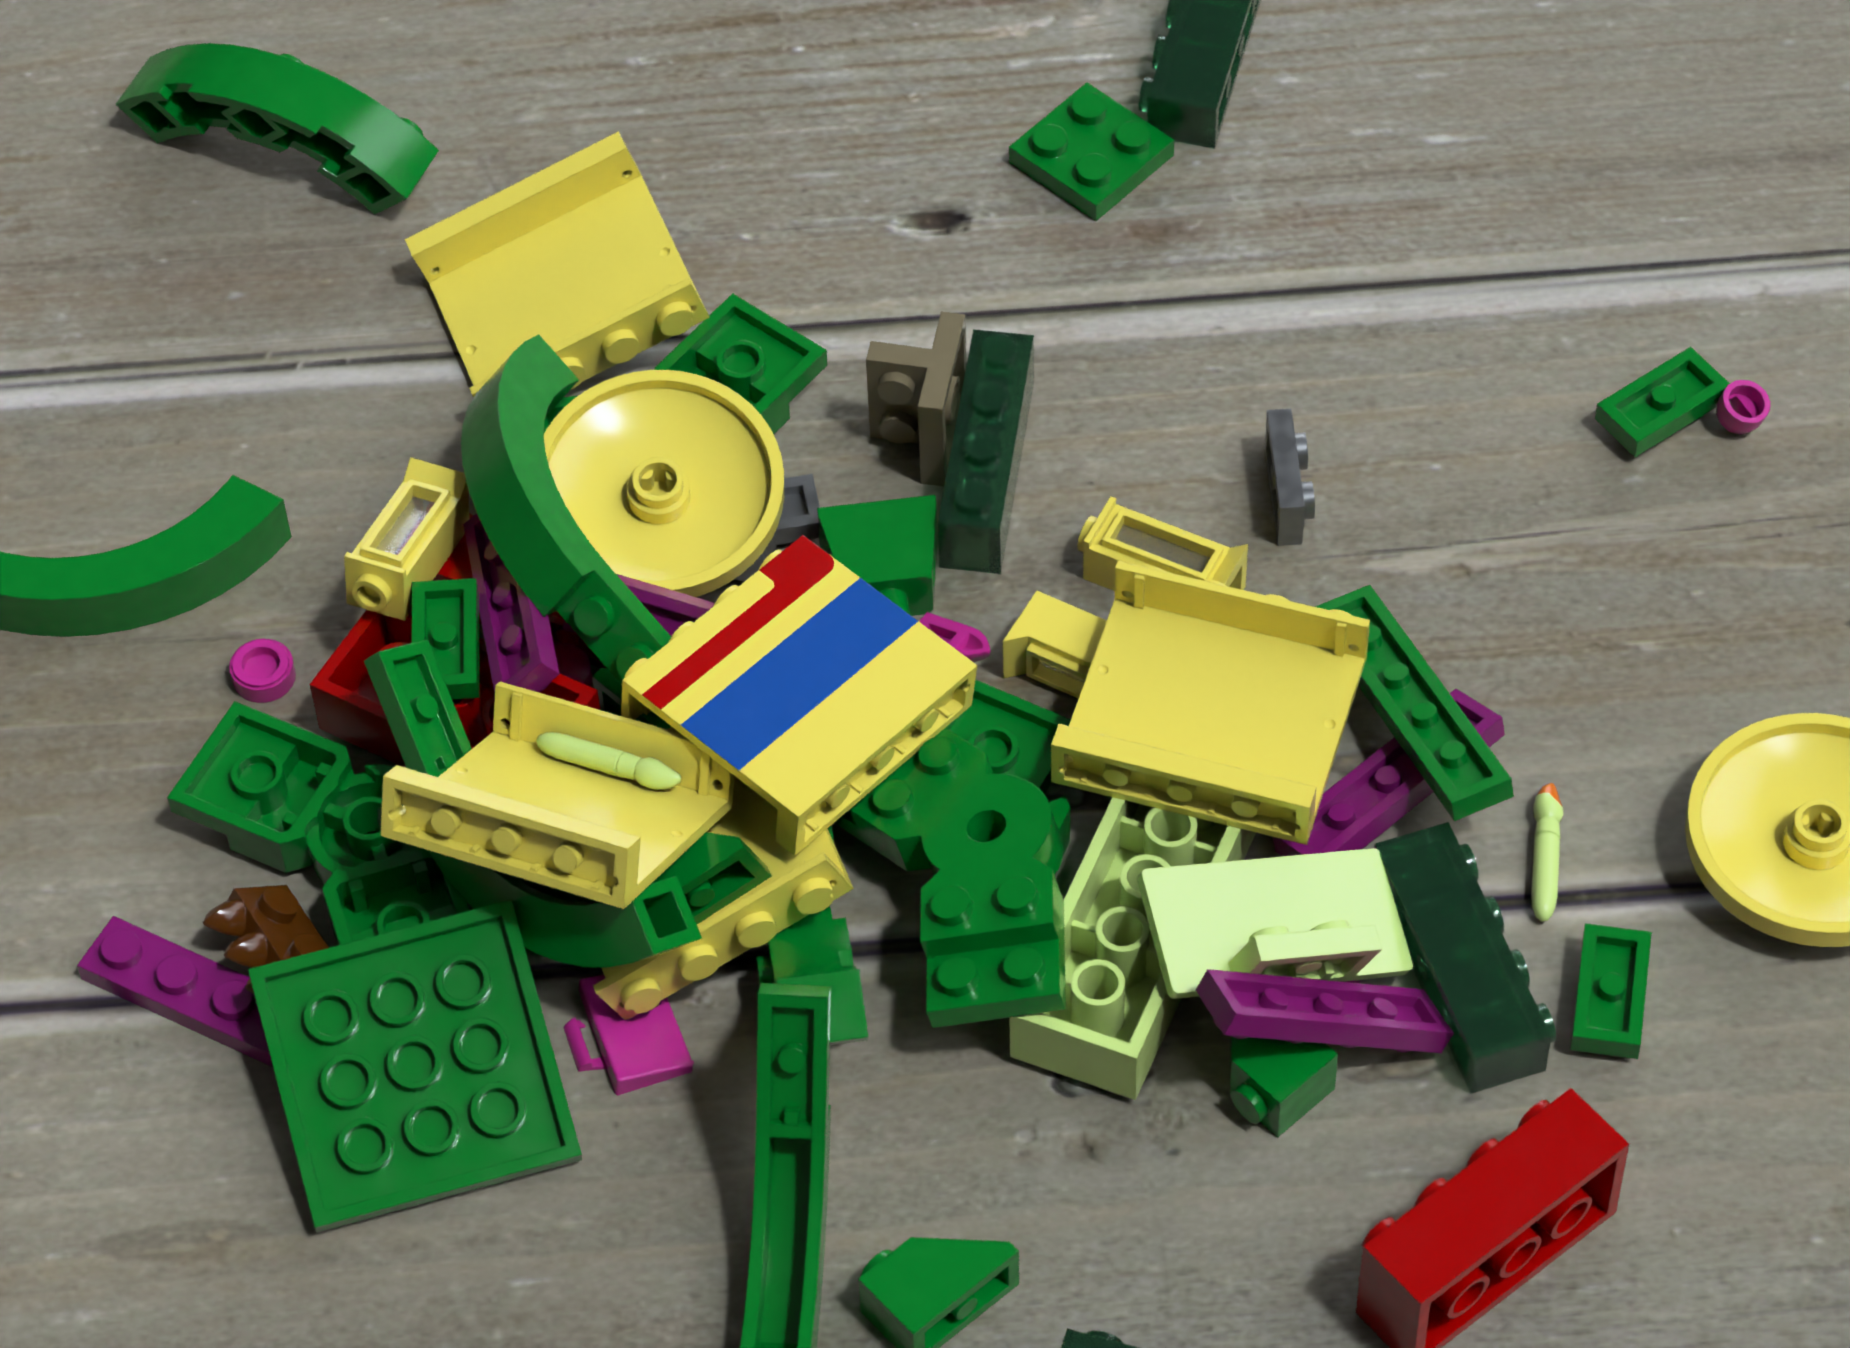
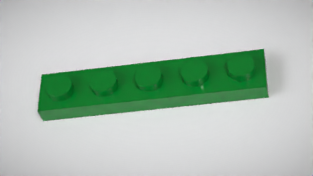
(1424, 713)

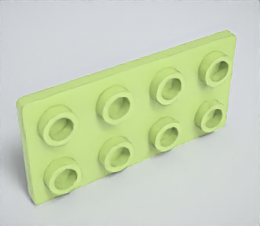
(1275, 917)

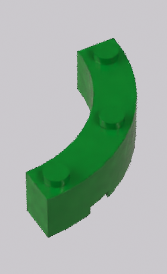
(281, 106)
(820, 954)

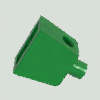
(887, 546)

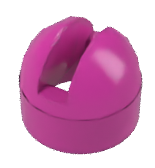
(1747, 409)

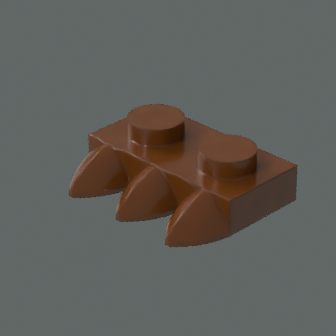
(269, 926)

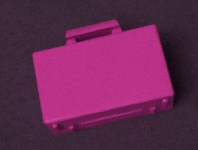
(632, 1050)

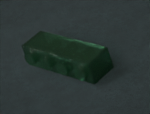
(1197, 68)
(986, 452)
(1465, 959)

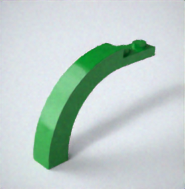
(529, 519)
(150, 578)
(549, 919)
(789, 1167)

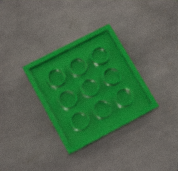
(414, 1065)

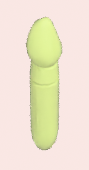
(646, 771)

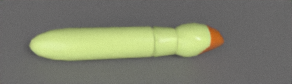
(1546, 852)

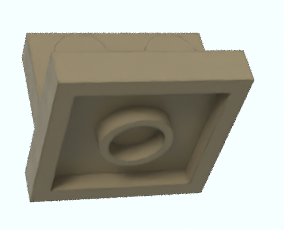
(918, 394)

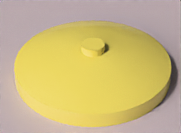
(669, 477)
(1775, 827)

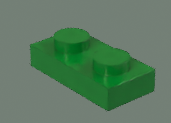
(1661, 401)
(449, 618)
(1611, 991)

